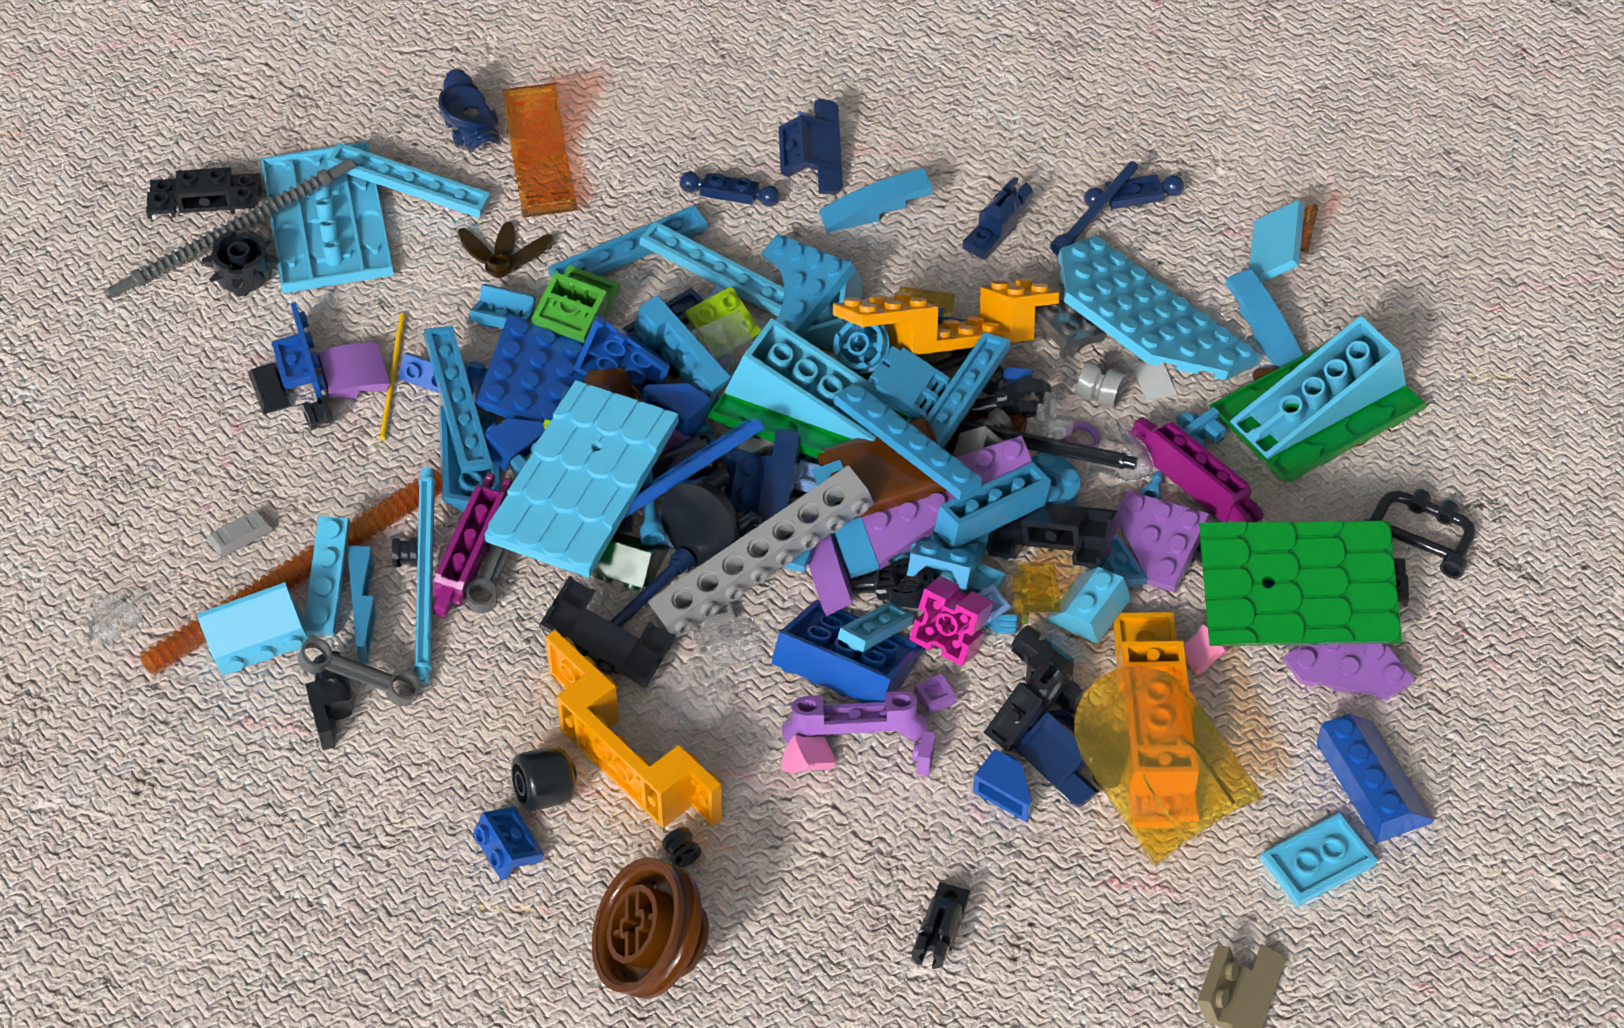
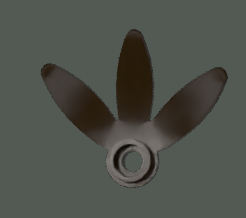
(502, 260)

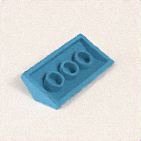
(459, 486)

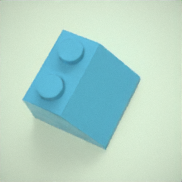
(1092, 604)

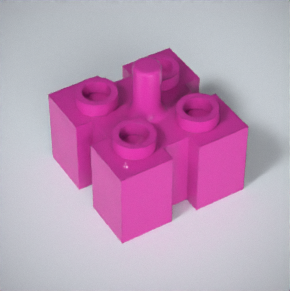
(951, 620)

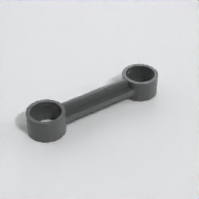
(488, 580)
(358, 671)

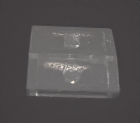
(725, 340)
(698, 698)

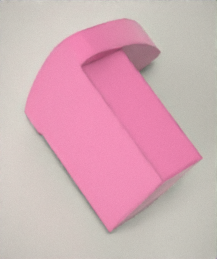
(1199, 653)
(807, 754)

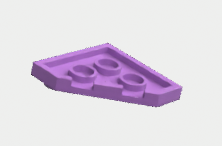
(1160, 537)
(1350, 668)

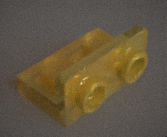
(1035, 589)

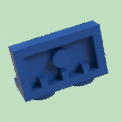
(506, 841)

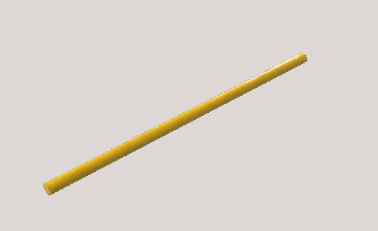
(392, 376)

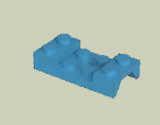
(663, 331)
(939, 555)

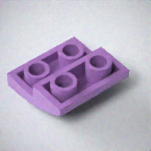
(353, 369)

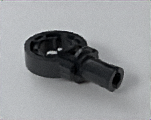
(1009, 398)
(885, 583)

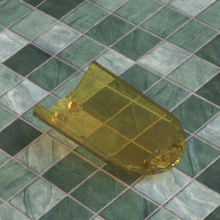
(1158, 758)

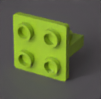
(718, 306)

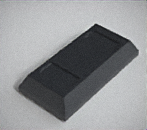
(269, 388)

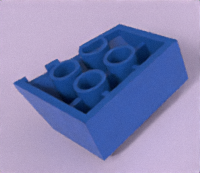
(613, 347)

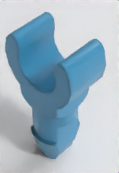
(1153, 487)

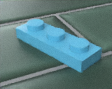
(875, 626)

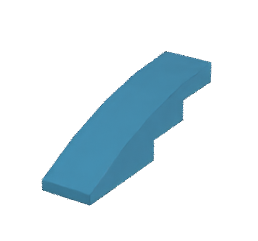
(880, 197)
(1265, 318)

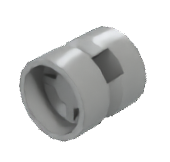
(1097, 383)

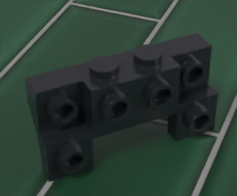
(203, 192)
(1062, 528)
(603, 641)

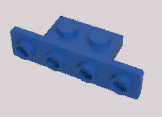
(294, 357)
(420, 373)

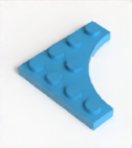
(809, 280)

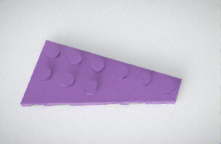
(901, 526)

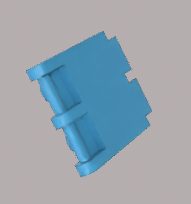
(908, 381)

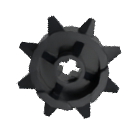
(240, 262)

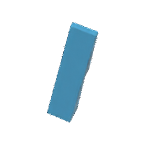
(852, 536)
(364, 609)

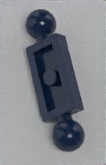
(729, 188)
(1139, 191)

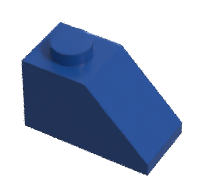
(687, 401)
(512, 438)
(1004, 784)

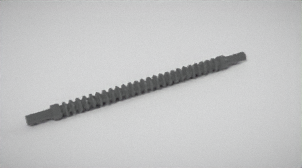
(139, 277)

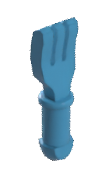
(1003, 624)

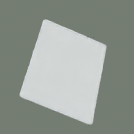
(1154, 380)

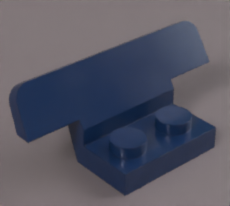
(814, 145)
(764, 482)
(1054, 753)

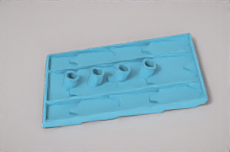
(331, 233)
(581, 478)

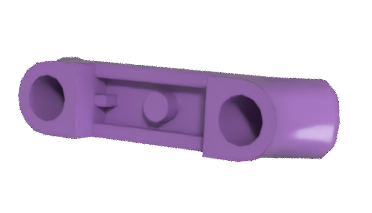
(895, 714)

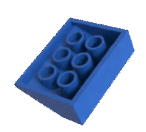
(812, 650)

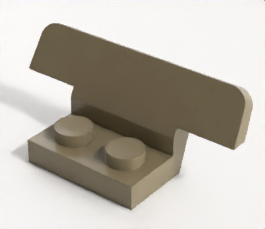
(1237, 994)

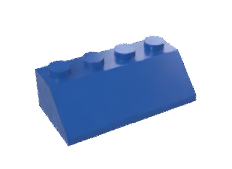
(1371, 777)

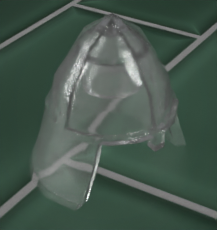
(1123, 440)

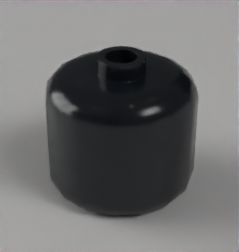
(543, 778)

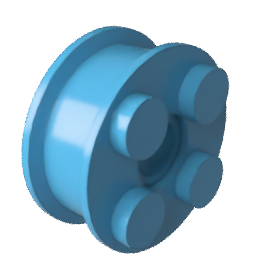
(1063, 477)

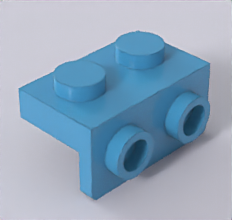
(499, 302)

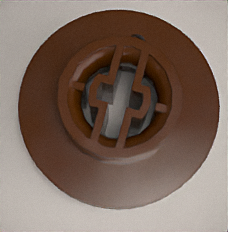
(646, 933)

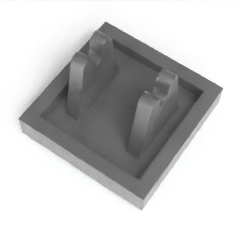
(1067, 327)

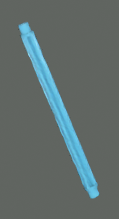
(425, 575)

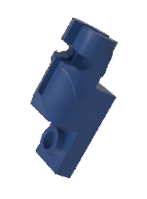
(998, 219)

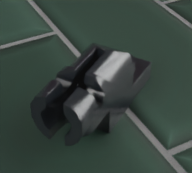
(1036, 652)
(330, 701)
(1027, 705)
(941, 924)

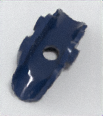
(458, 96)

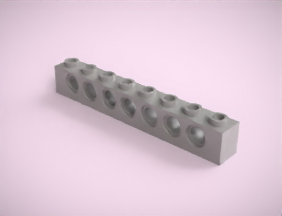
(768, 538)

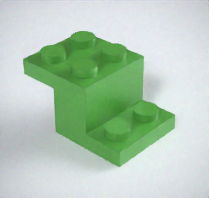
(574, 301)

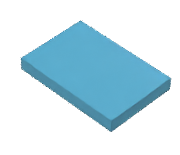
(1277, 241)
(1318, 859)

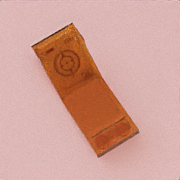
(539, 150)

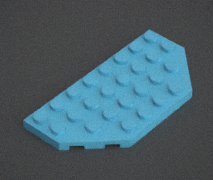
(1146, 313)

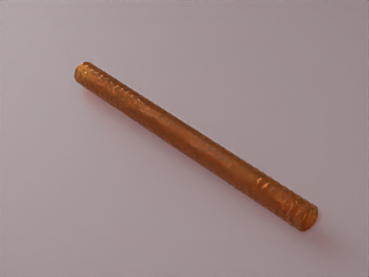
(290, 572)

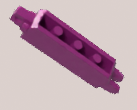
(1198, 472)
(467, 546)

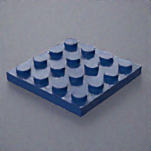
(529, 372)

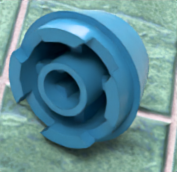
(861, 347)

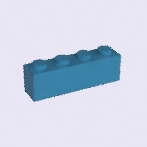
(992, 505)

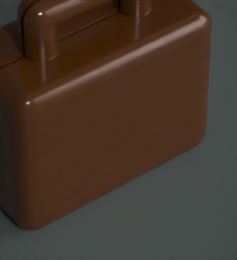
(883, 470)

